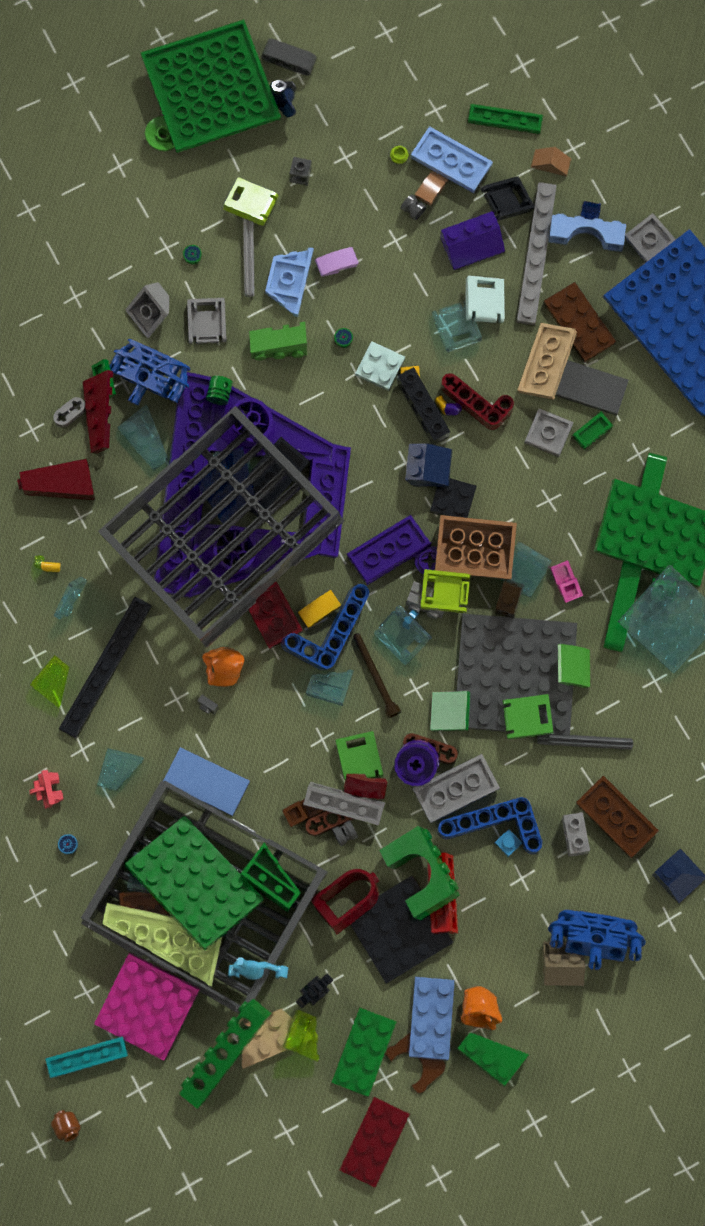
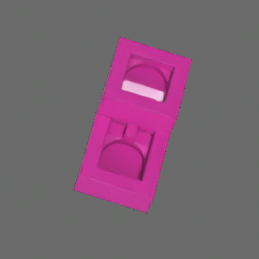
(566, 581)

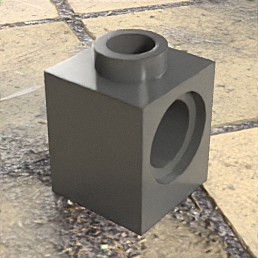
(300, 171)

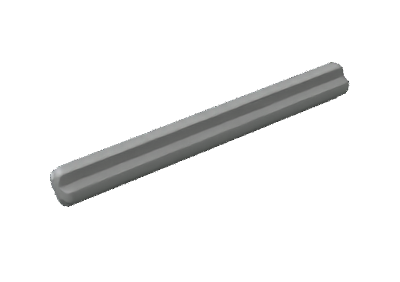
(248, 234)

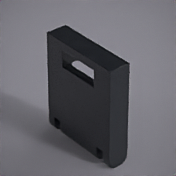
(504, 202)

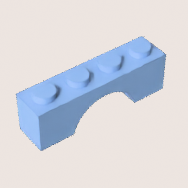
(609, 233)

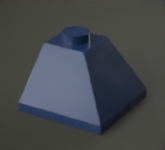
(679, 876)

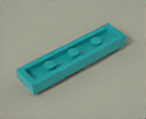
(86, 1057)

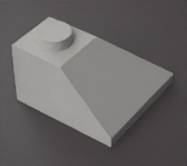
(149, 308)

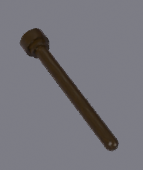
(392, 708)

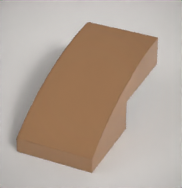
(431, 187)

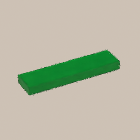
(505, 118)

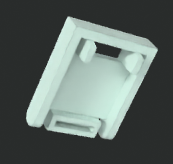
(483, 301)

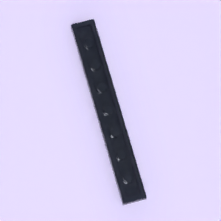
(105, 667)

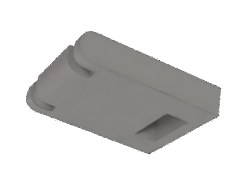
(206, 325)

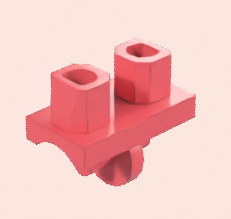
(43, 789)

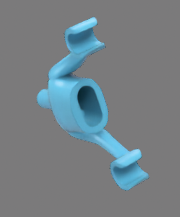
(254, 970)

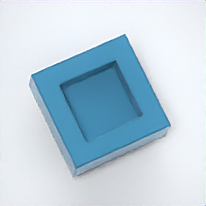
(508, 843)

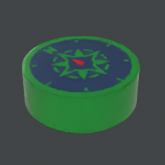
(192, 254)
(343, 338)

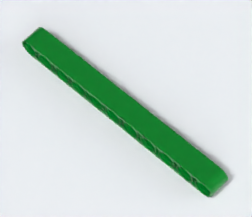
(629, 573)

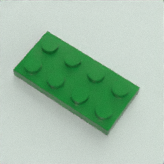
(364, 1052)

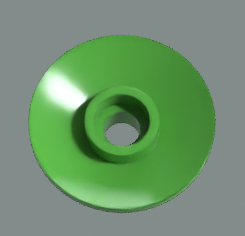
(152, 134)

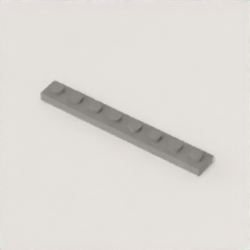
(536, 253)

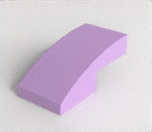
(336, 261)

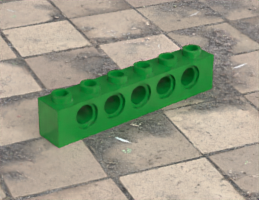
(257, 1016)

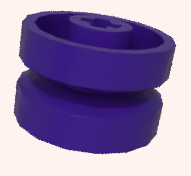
(410, 772)

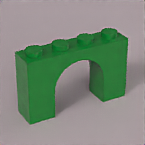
(440, 888)

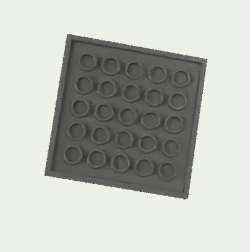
(510, 661)

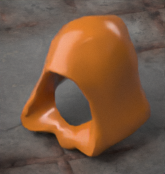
(226, 665)
(478, 1007)

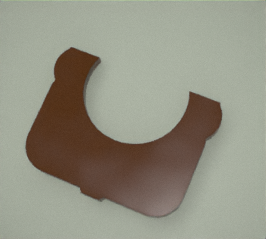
(431, 1067)

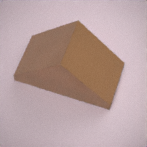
(551, 161)

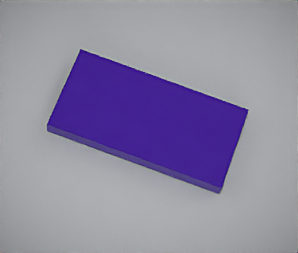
(388, 549)

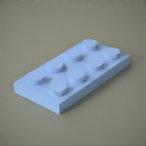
(451, 159)

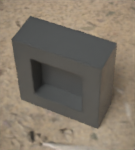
(207, 705)

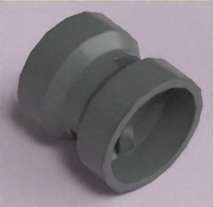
(413, 207)
(348, 830)

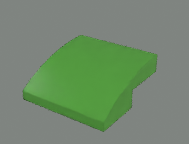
(573, 665)

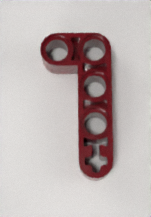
(475, 399)

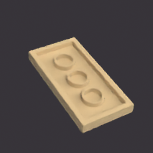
(547, 361)

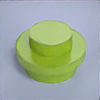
(399, 154)

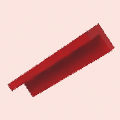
(445, 918)

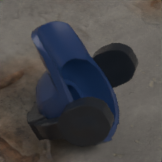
(284, 95)

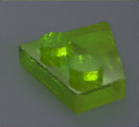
(52, 681)
(302, 1035)

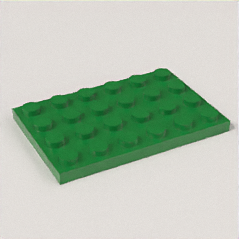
(652, 532)
(194, 883)

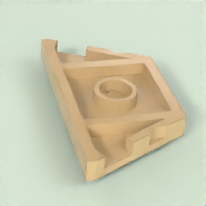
(268, 1040)

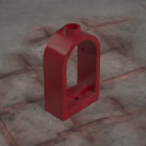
(339, 924)

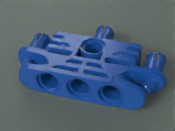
(155, 383)
(596, 936)

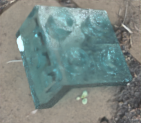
(528, 568)

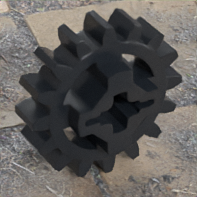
(314, 990)

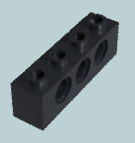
(423, 406)

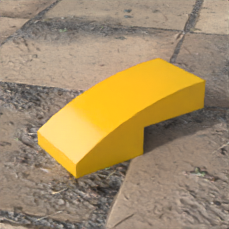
(319, 609)

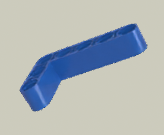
(333, 633)
(495, 819)

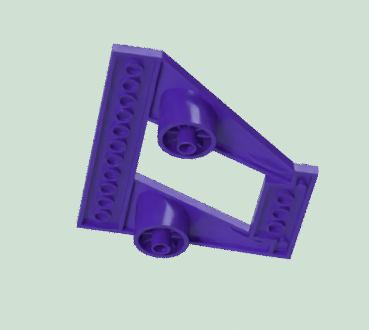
(192, 420)

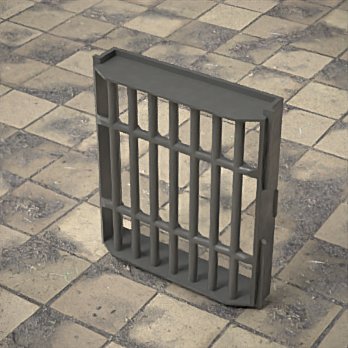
(299, 551)
(137, 837)

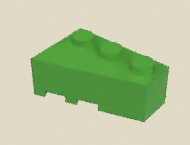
(278, 343)

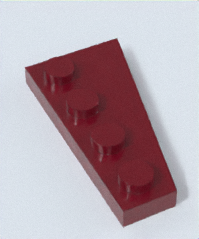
(98, 410)

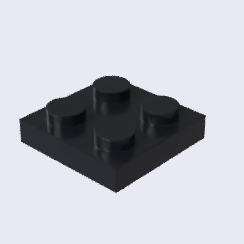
(453, 499)

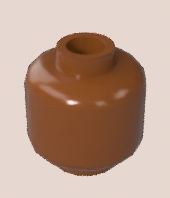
(65, 1126)

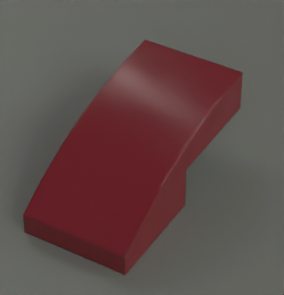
(365, 787)

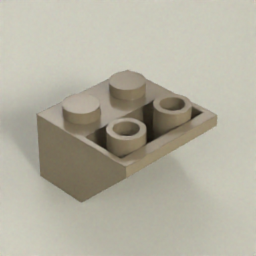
(562, 967)

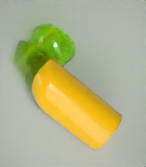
(45, 566)

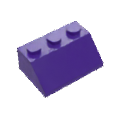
(472, 240)

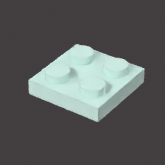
(380, 366)

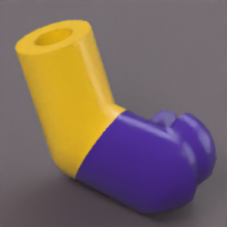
(447, 408)

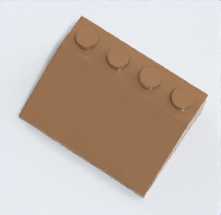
(476, 547)

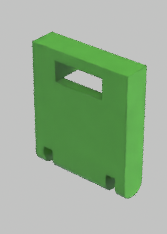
(524, 717)
(359, 759)

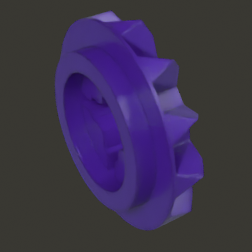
(420, 566)

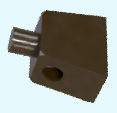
(509, 598)

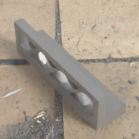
(344, 803)

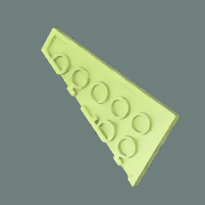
(164, 938)

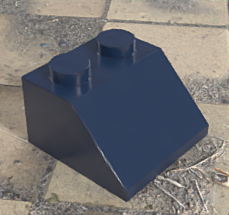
(428, 465)

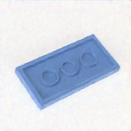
(207, 781)

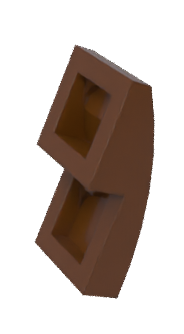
(299, 813)

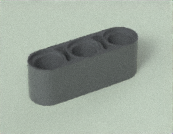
(289, 57)

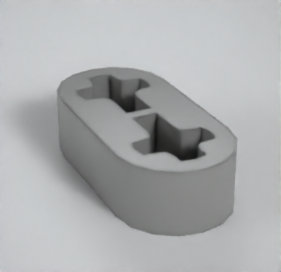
(67, 408)

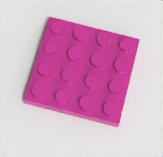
(147, 1006)

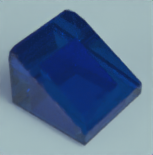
(590, 210)

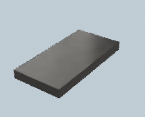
(592, 387)

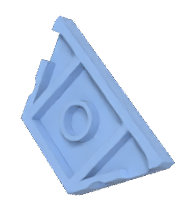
(288, 279)

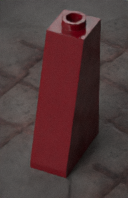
(60, 481)

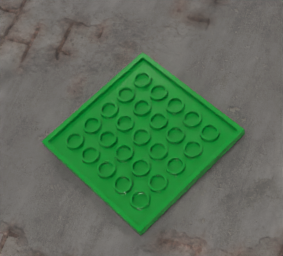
(210, 86)

